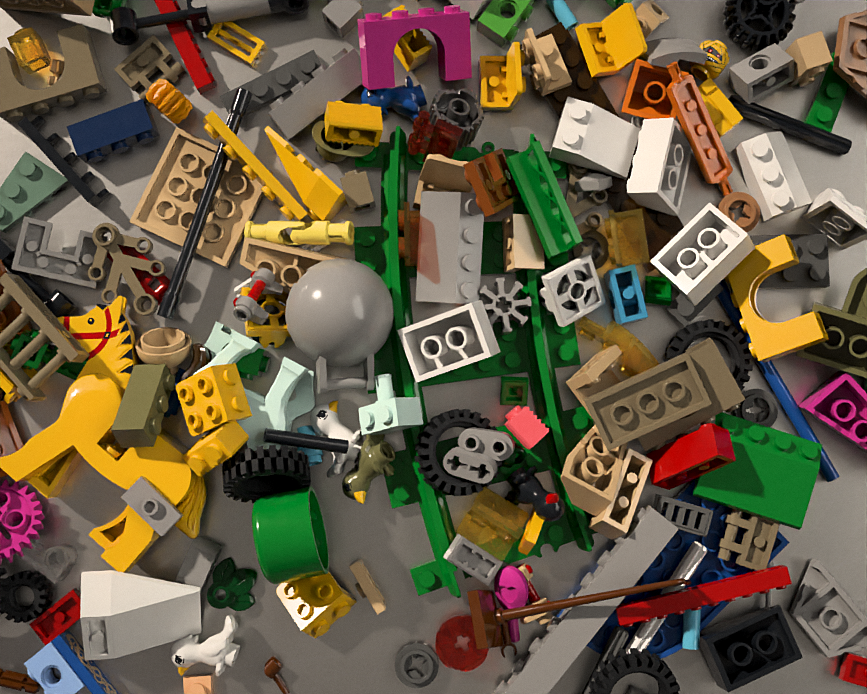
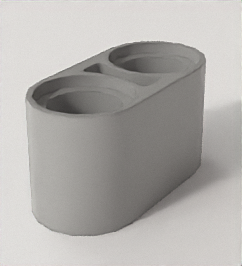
(199, 563)

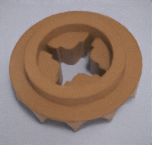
(749, 208)

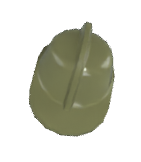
(336, 151)

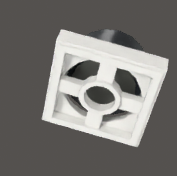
(568, 288)

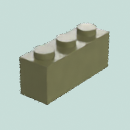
(143, 406)

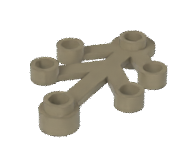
(576, 209)
(123, 265)

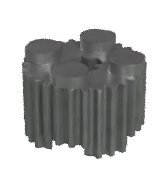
(460, 110)

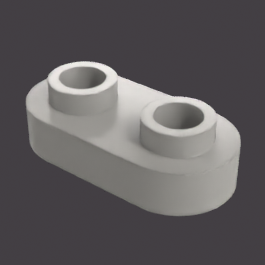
(486, 441)

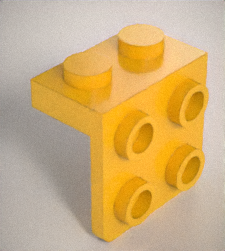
(612, 42)
(501, 79)
(213, 398)
(315, 602)

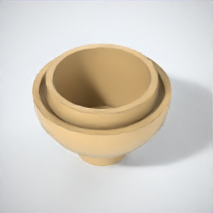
(164, 346)

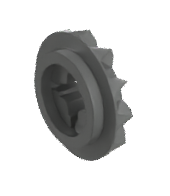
(600, 250)
(762, 399)
(413, 678)

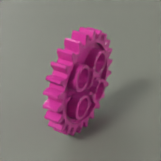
(23, 507)

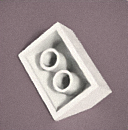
(660, 166)
(771, 175)

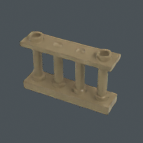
(50, 330)

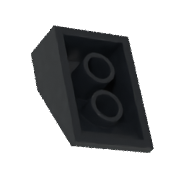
(748, 647)

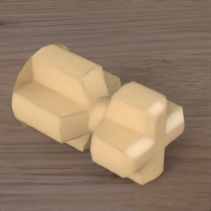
(56, 67)

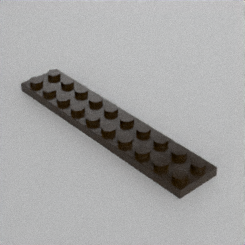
(659, 226)

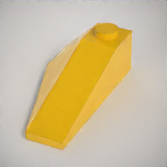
(316, 190)

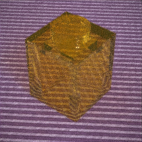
(29, 50)

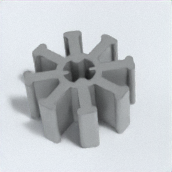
(508, 300)

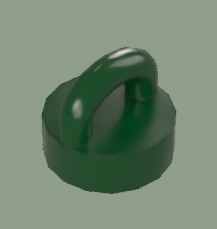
(508, 463)

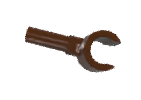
(507, 640)
(271, 670)

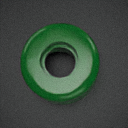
(290, 536)

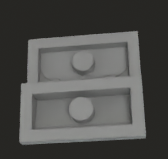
(668, 50)

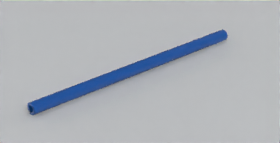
(779, 388)

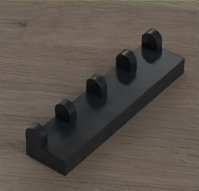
(62, 163)

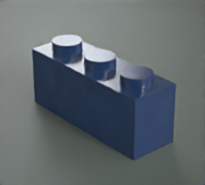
(113, 131)

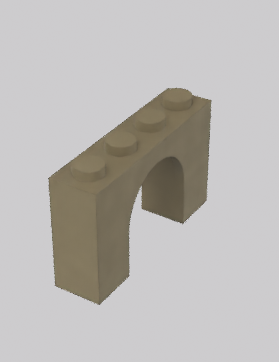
(79, 79)
(720, 388)

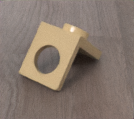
(649, 18)

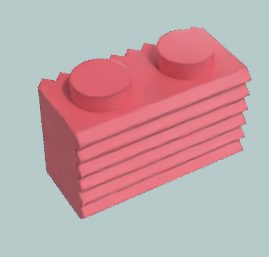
(525, 426)

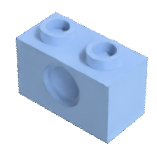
(41, 667)

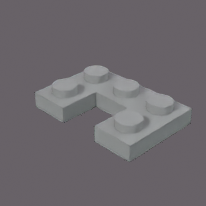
(35, 259)

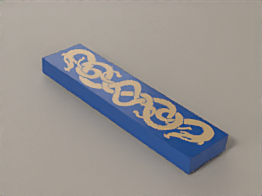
(86, 670)

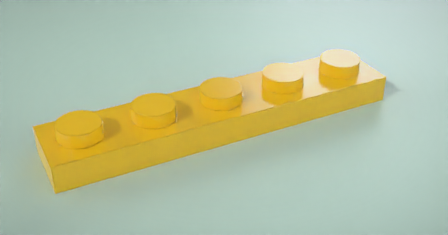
(253, 167)

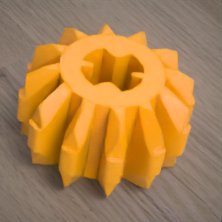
(169, 101)

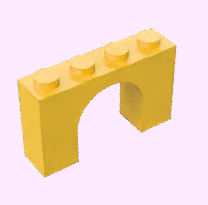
(767, 338)

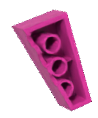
(841, 407)

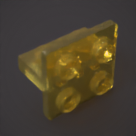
(628, 238)
(493, 523)

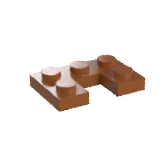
(490, 194)

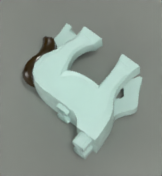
(268, 411)

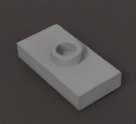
(152, 506)
(472, 559)

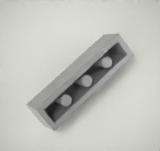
(311, 98)

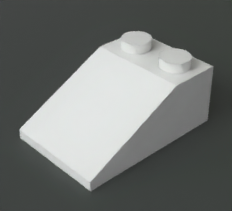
(594, 139)
(837, 218)

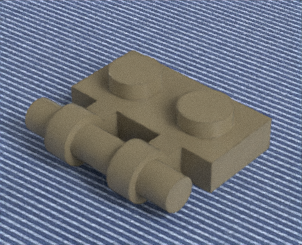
(144, 63)
(756, 542)

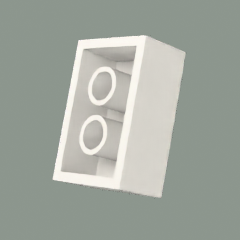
(703, 253)
(449, 341)

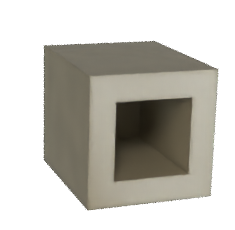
(357, 191)

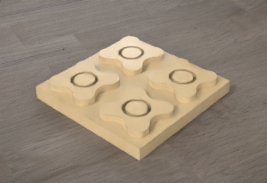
(176, 190)

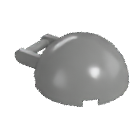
(340, 319)

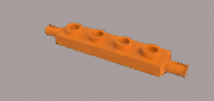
(699, 128)

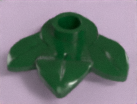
(235, 584)

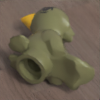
(372, 462)

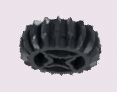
(765, 32)

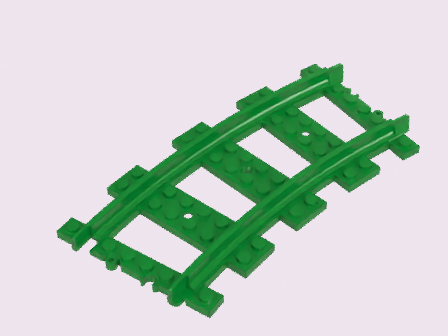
(533, 349)

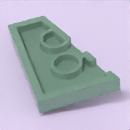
(26, 188)

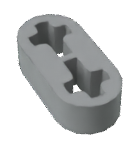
(470, 465)

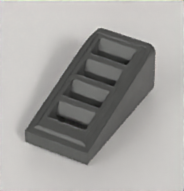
(705, 518)

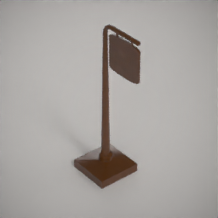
(488, 617)

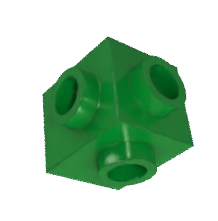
(21, 341)

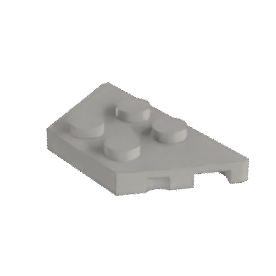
(828, 613)

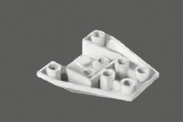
(134, 613)

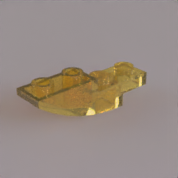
(634, 356)

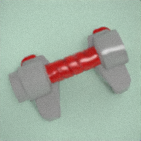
(246, 306)

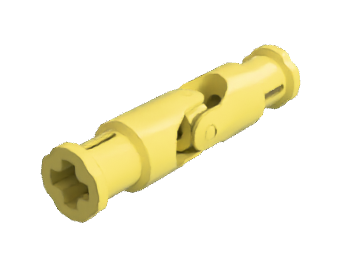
(310, 233)

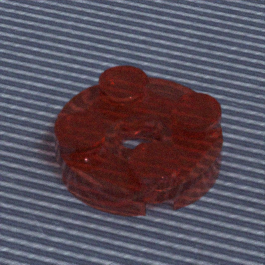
(445, 642)

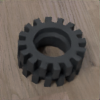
(41, 596)

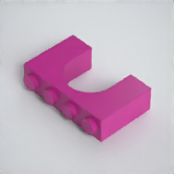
(380, 35)

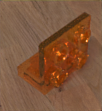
(408, 245)

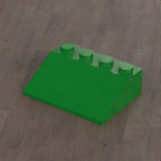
(770, 473)

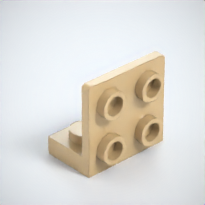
(544, 63)
(595, 375)

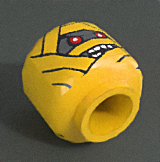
(715, 62)

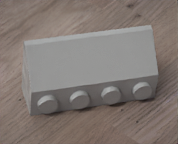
(449, 248)

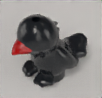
(529, 490)

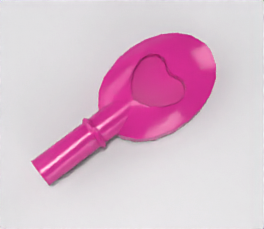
(511, 593)

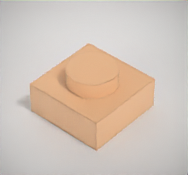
(198, 684)

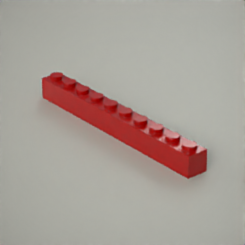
(188, 50)
(702, 594)

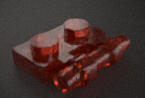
(443, 137)

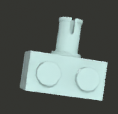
(389, 413)

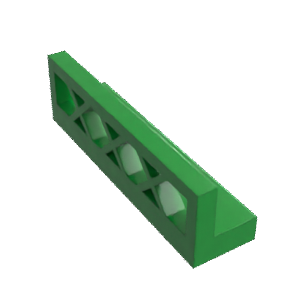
(544, 200)

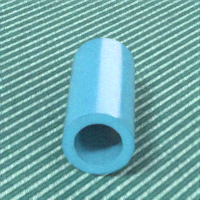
(563, 13)
(691, 629)

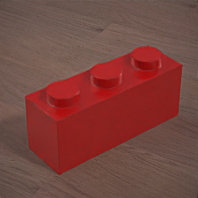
(691, 456)

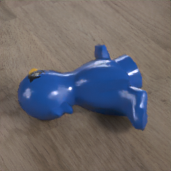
(403, 99)

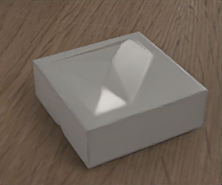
(593, 182)

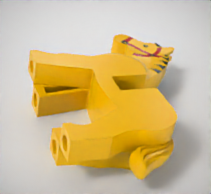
(86, 433)

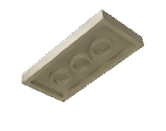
(647, 401)

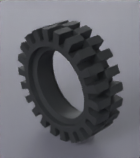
(726, 335)
(427, 452)
(243, 472)
(633, 663)

